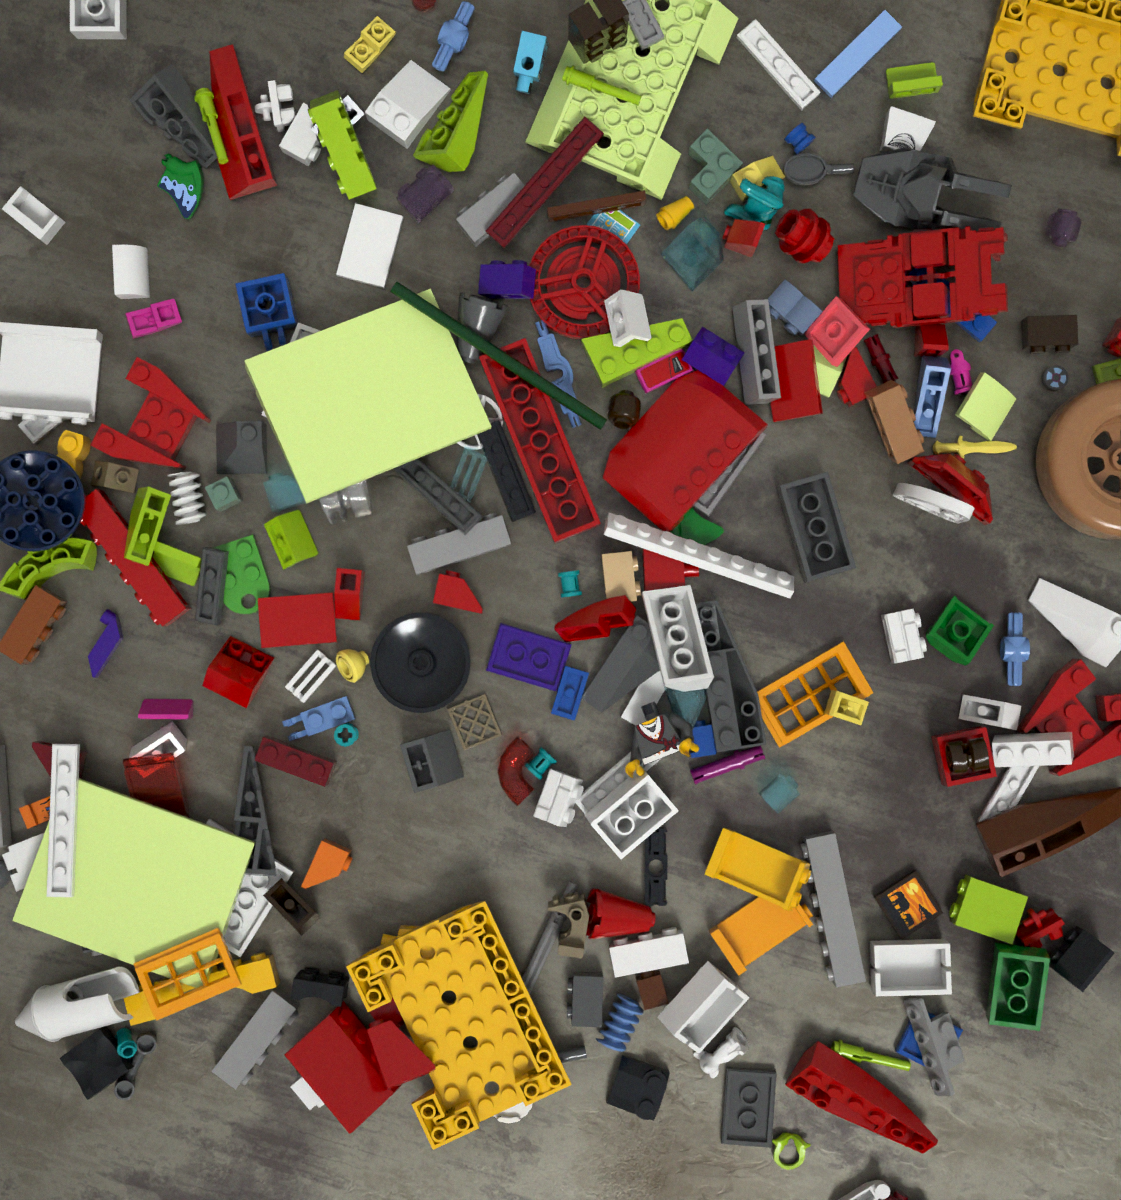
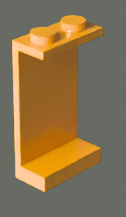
(757, 930)

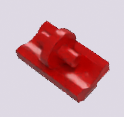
(1038, 926)

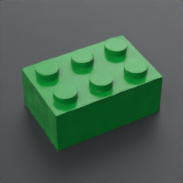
(1017, 986)

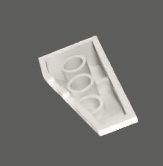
(1084, 623)

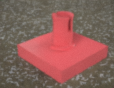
(836, 331)

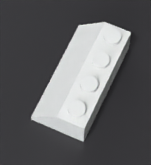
(678, 638)

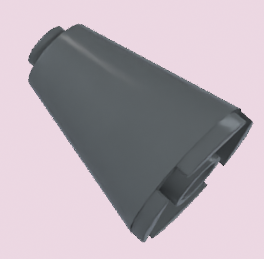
(481, 317)

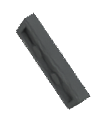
(211, 585)

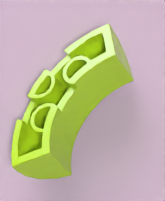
(42, 565)

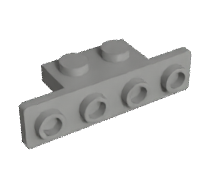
(936, 1043)

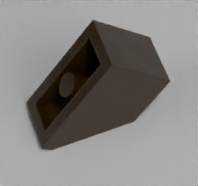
(291, 906)

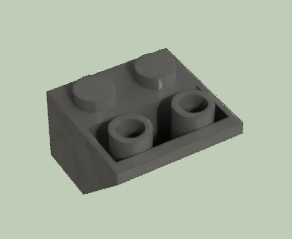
(431, 761)

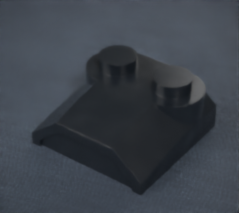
(638, 1088)

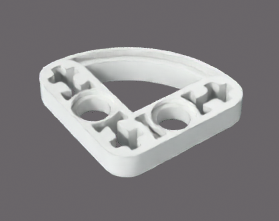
(934, 502)

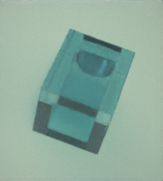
(780, 792)

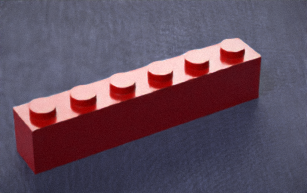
(150, 581)

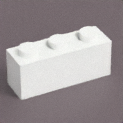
(1033, 749)
(648, 952)

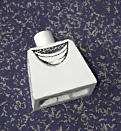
(905, 130)

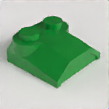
(958, 632)

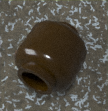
(624, 409)

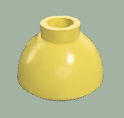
(351, 664)

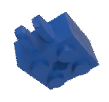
(280, 316)

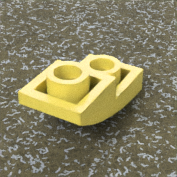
(370, 44)

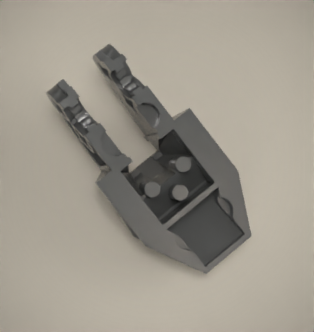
(906, 185)

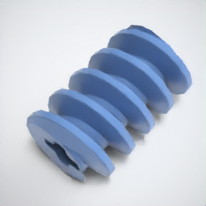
(621, 1023)

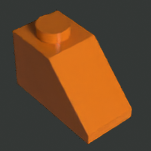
(327, 863)

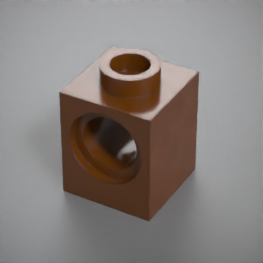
(651, 989)

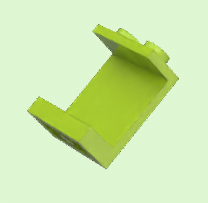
(988, 909)

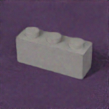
(480, 216)

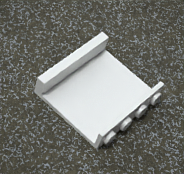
(47, 363)

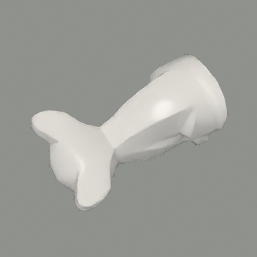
(734, 1045)

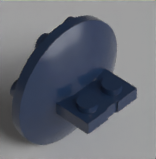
(38, 500)

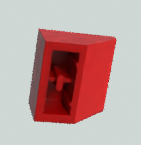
(237, 671)

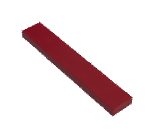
(544, 182)

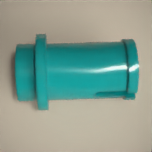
(126, 1045)

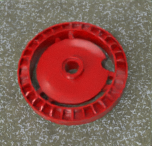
(578, 263)

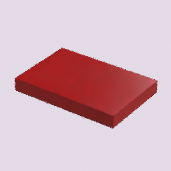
(797, 382)
(297, 620)

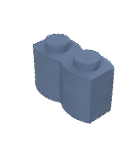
(793, 308)

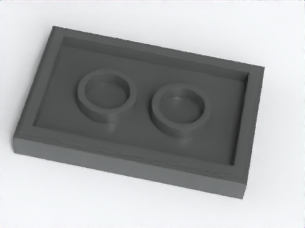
(748, 1107)

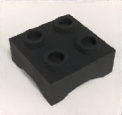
(329, 987)
(96, 1062)

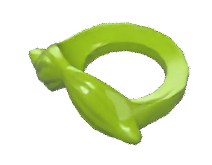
(800, 1145)

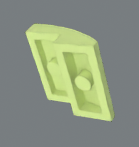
(986, 406)

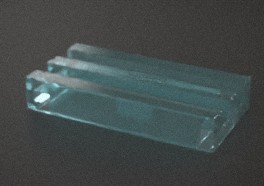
(475, 455)

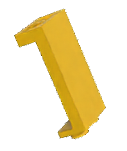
(758, 869)

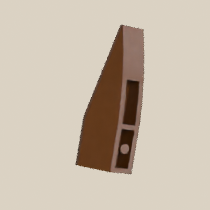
(1045, 828)

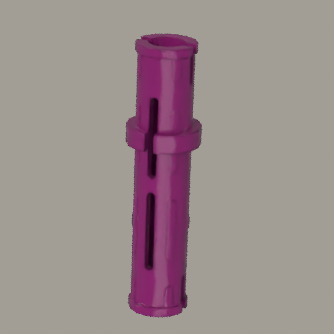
(727, 764)

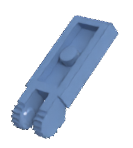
(322, 717)

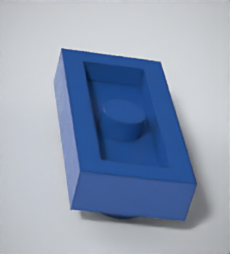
(570, 693)

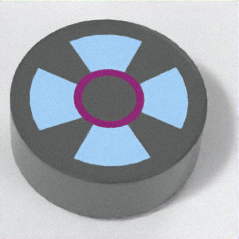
(1055, 378)

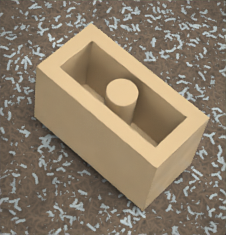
(619, 575)

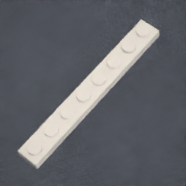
(699, 555)

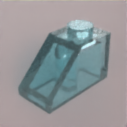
(283, 492)
(687, 703)

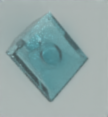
(695, 252)

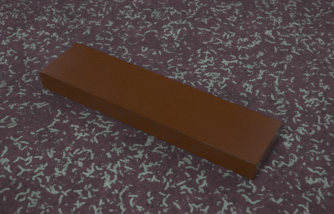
(596, 206)

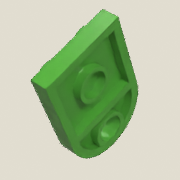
(244, 574)

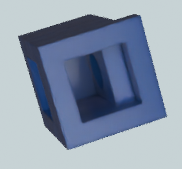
(704, 739)

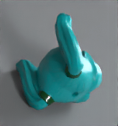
(761, 202)

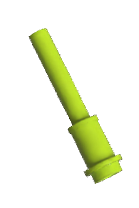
(588, 82)
(204, 98)
(858, 1054)

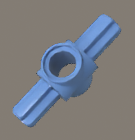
(453, 36)
(1014, 648)

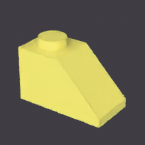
(756, 173)

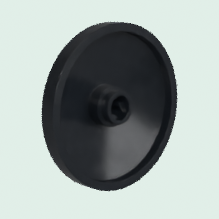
(420, 662)

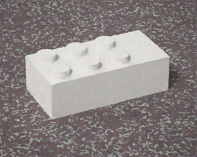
(98, 19)

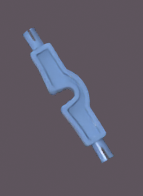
(554, 361)

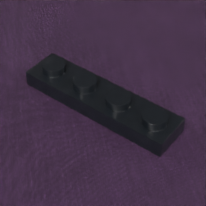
(506, 472)

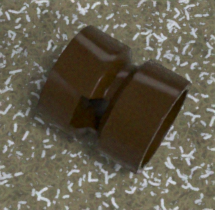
(967, 755)

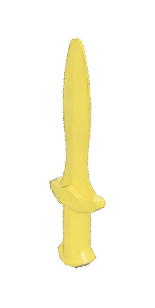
(964, 447)

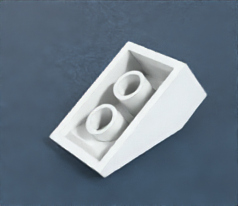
(407, 103)

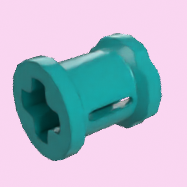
(570, 583)
(341, 740)
(532, 766)

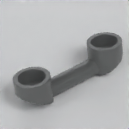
(125, 1085)

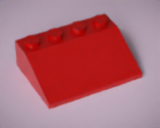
(341, 1067)

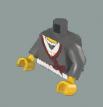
(659, 738)

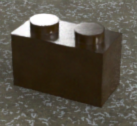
(1049, 332)

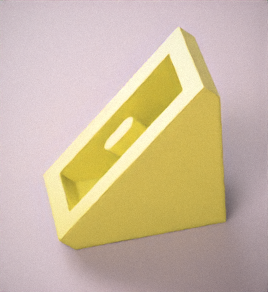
(846, 707)

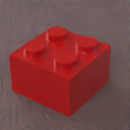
(939, 748)

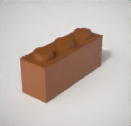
(32, 625)

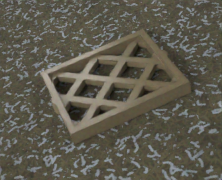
(467, 704)

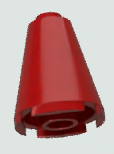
(616, 915)

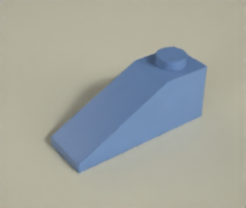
(930, 394)

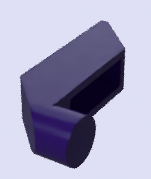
(106, 643)

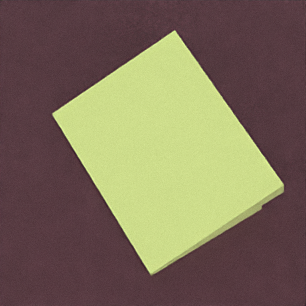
(366, 397)
(139, 881)

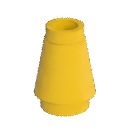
(674, 213)

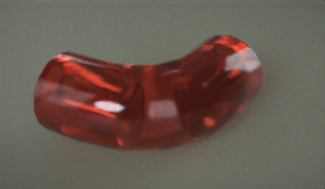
(511, 768)

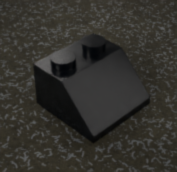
(1079, 958)

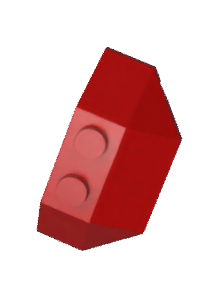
(957, 481)

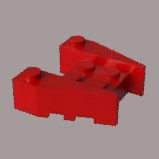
(159, 425)
(1061, 711)

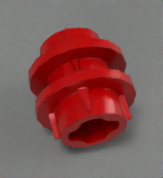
(804, 235)

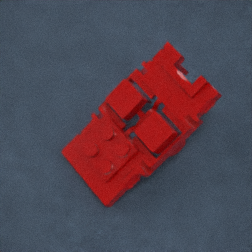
(876, 278)

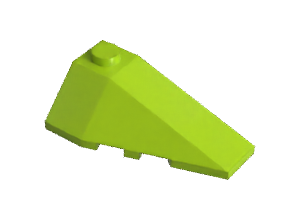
(455, 134)

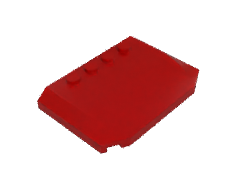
(681, 448)

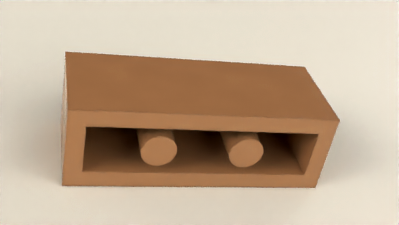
(895, 421)

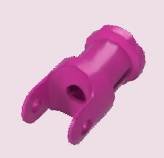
(960, 367)

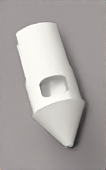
(56, 1016)

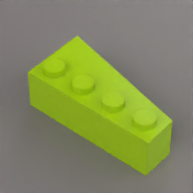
(342, 144)
(616, 362)

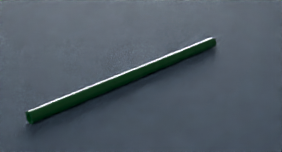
(498, 355)

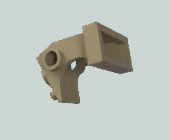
(572, 941)

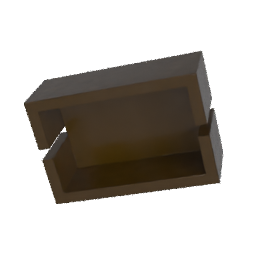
(593, 34)

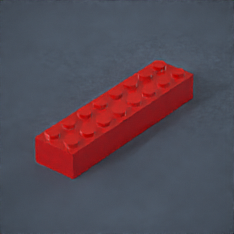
(541, 446)

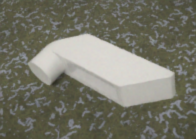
(869, 1191)

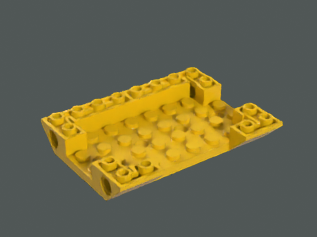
(1047, 33)
(488, 1006)

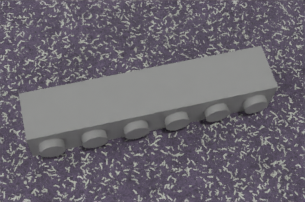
(833, 908)

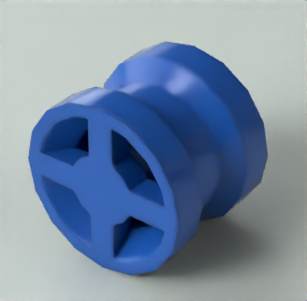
(799, 138)

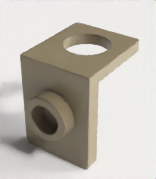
(115, 476)

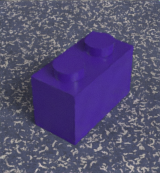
(507, 280)
(713, 356)

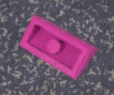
(166, 709)

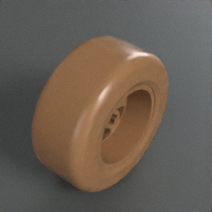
(1063, 463)

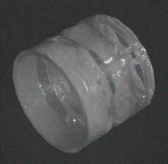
(351, 497)

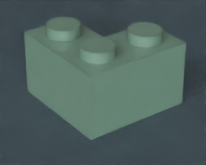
(717, 166)

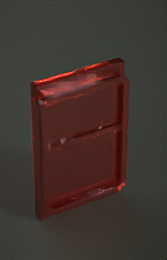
(156, 782)

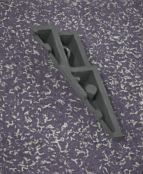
(252, 819)

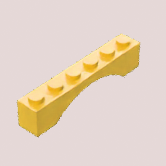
(255, 975)

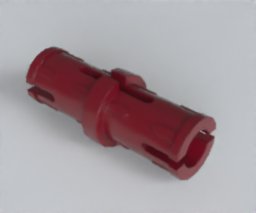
(880, 358)

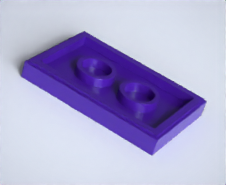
(528, 657)

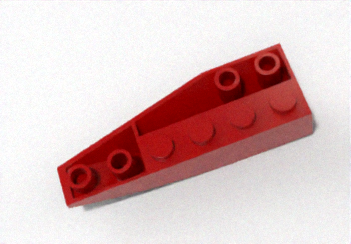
(248, 161)
(857, 1097)

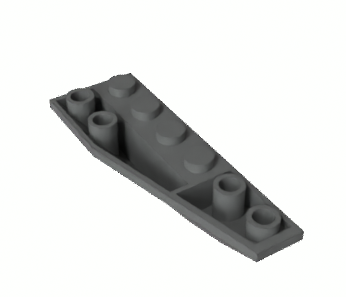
(731, 695)

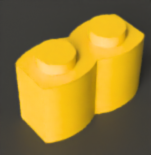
(74, 450)

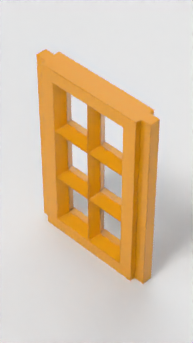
(194, 996)

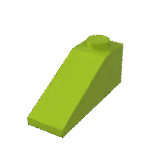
(145, 524)

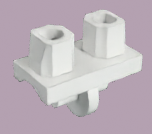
(278, 94)

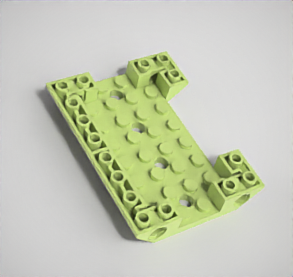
(636, 149)

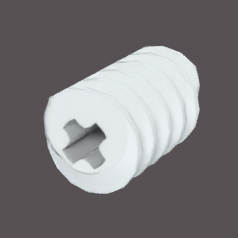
(187, 497)

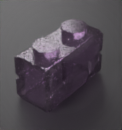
(424, 193)

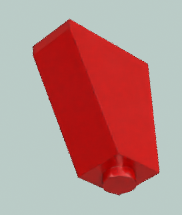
(396, 1054)

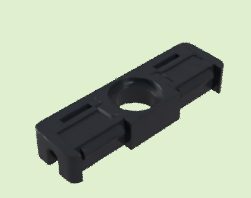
(655, 882)

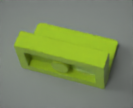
(913, 80)
(291, 538)
(177, 563)

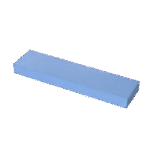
(857, 53)

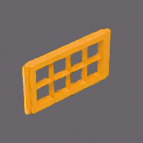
(771, 718)

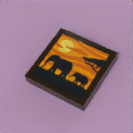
(908, 904)

